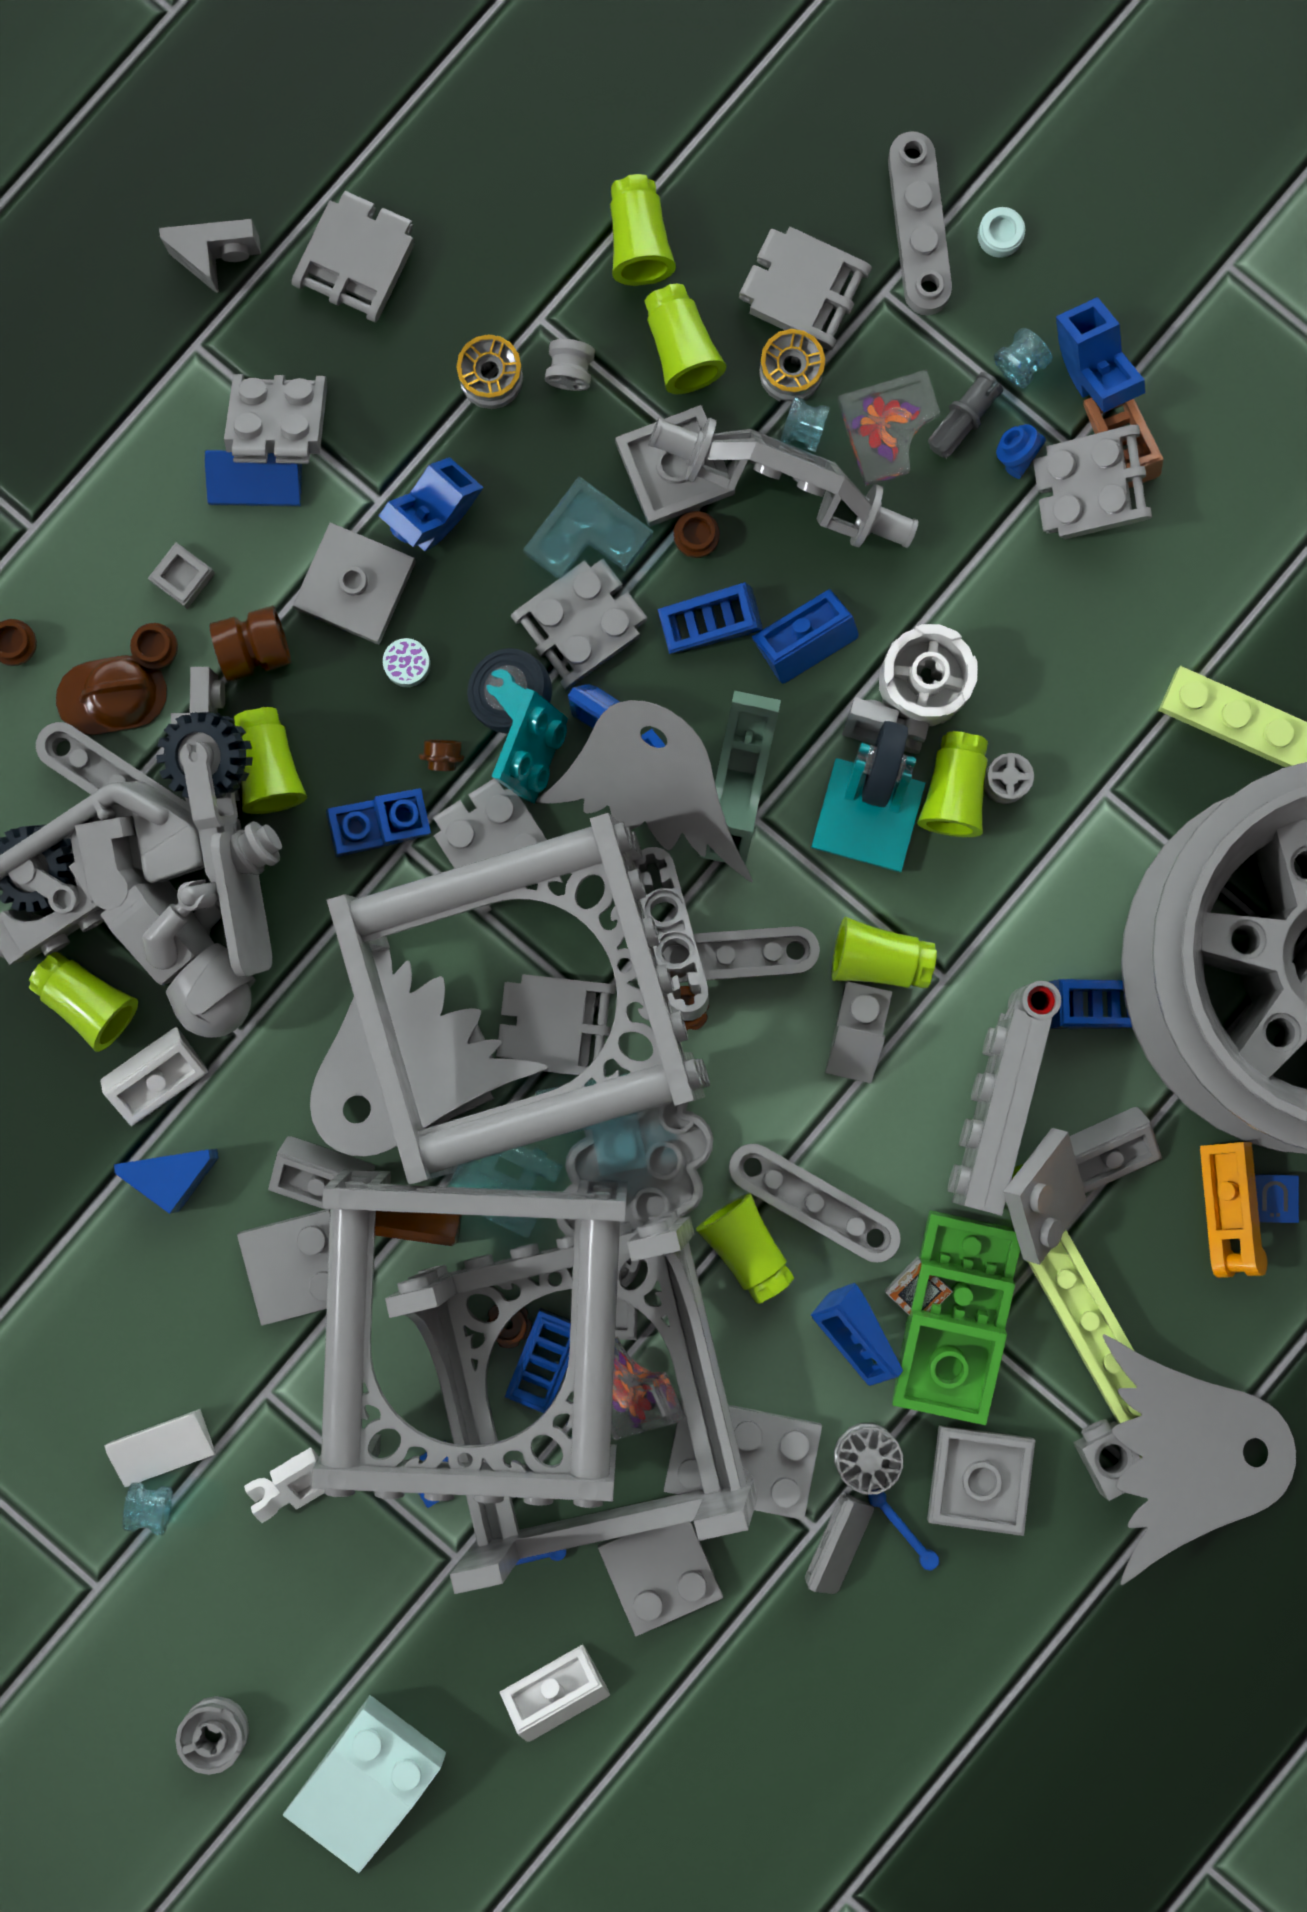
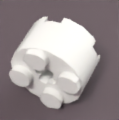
(950, 662)

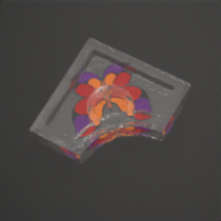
(885, 420)
(640, 1397)

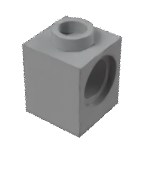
(1089, 1447)

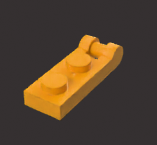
(1232, 1209)

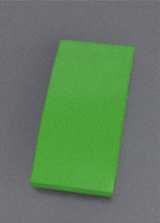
(958, 1346)

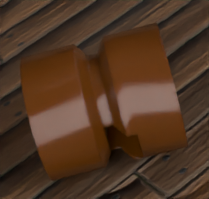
(250, 643)

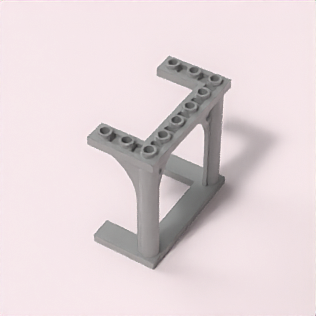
(666, 1077)
(440, 1310)
(351, 1452)

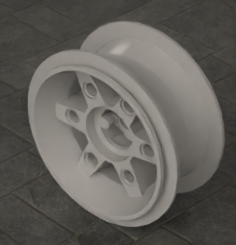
(1175, 933)

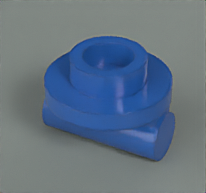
(1019, 448)

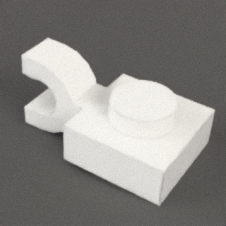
(289, 1484)

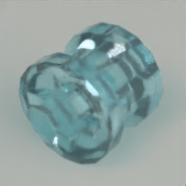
(1023, 357)
(805, 423)
(147, 1508)

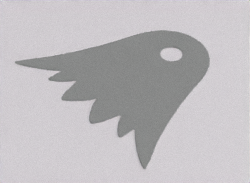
(642, 783)
(436, 1055)
(1194, 1455)

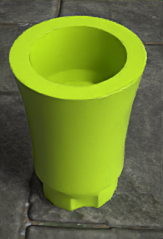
(639, 233)
(682, 341)
(273, 776)
(956, 787)
(881, 956)
(83, 1000)
(747, 1248)

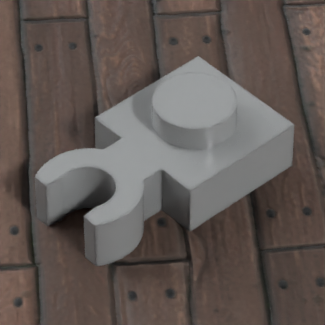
(868, 716)

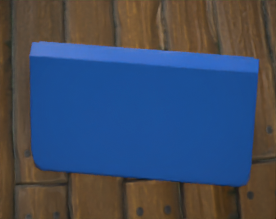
(251, 482)
(806, 636)

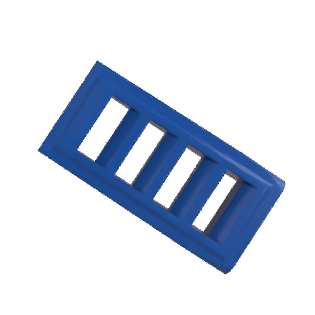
(741, 592)
(589, 703)
(1071, 1009)
(559, 1325)
(857, 1334)

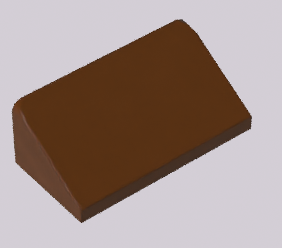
(419, 1227)

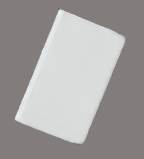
(153, 1076)
(160, 1448)
(554, 1694)

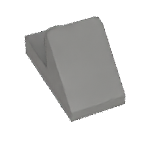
(202, 244)
(859, 1032)

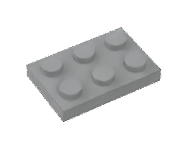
(773, 1451)

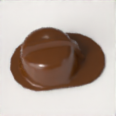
(110, 695)

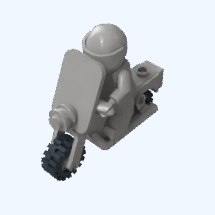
(125, 853)

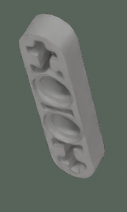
(674, 932)

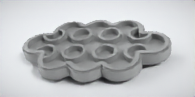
(674, 1147)

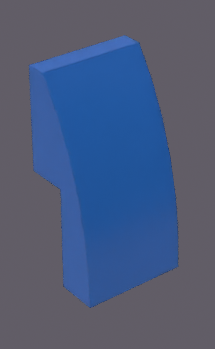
(378, 822)

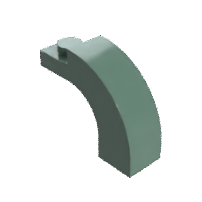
(744, 765)

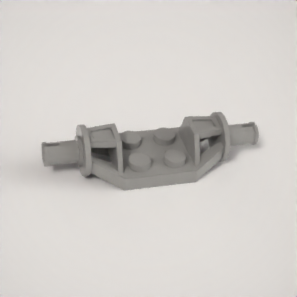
(777, 457)

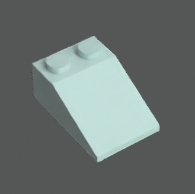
(365, 1784)

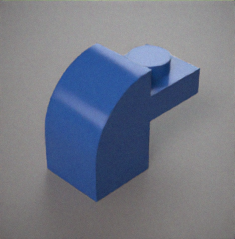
(1094, 355)
(433, 505)

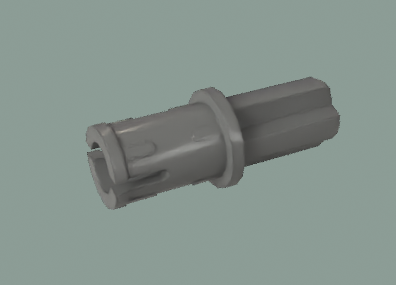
(964, 415)

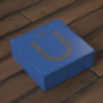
(1278, 1198)

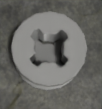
(569, 364)
(1016, 770)

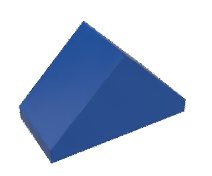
(168, 1179)

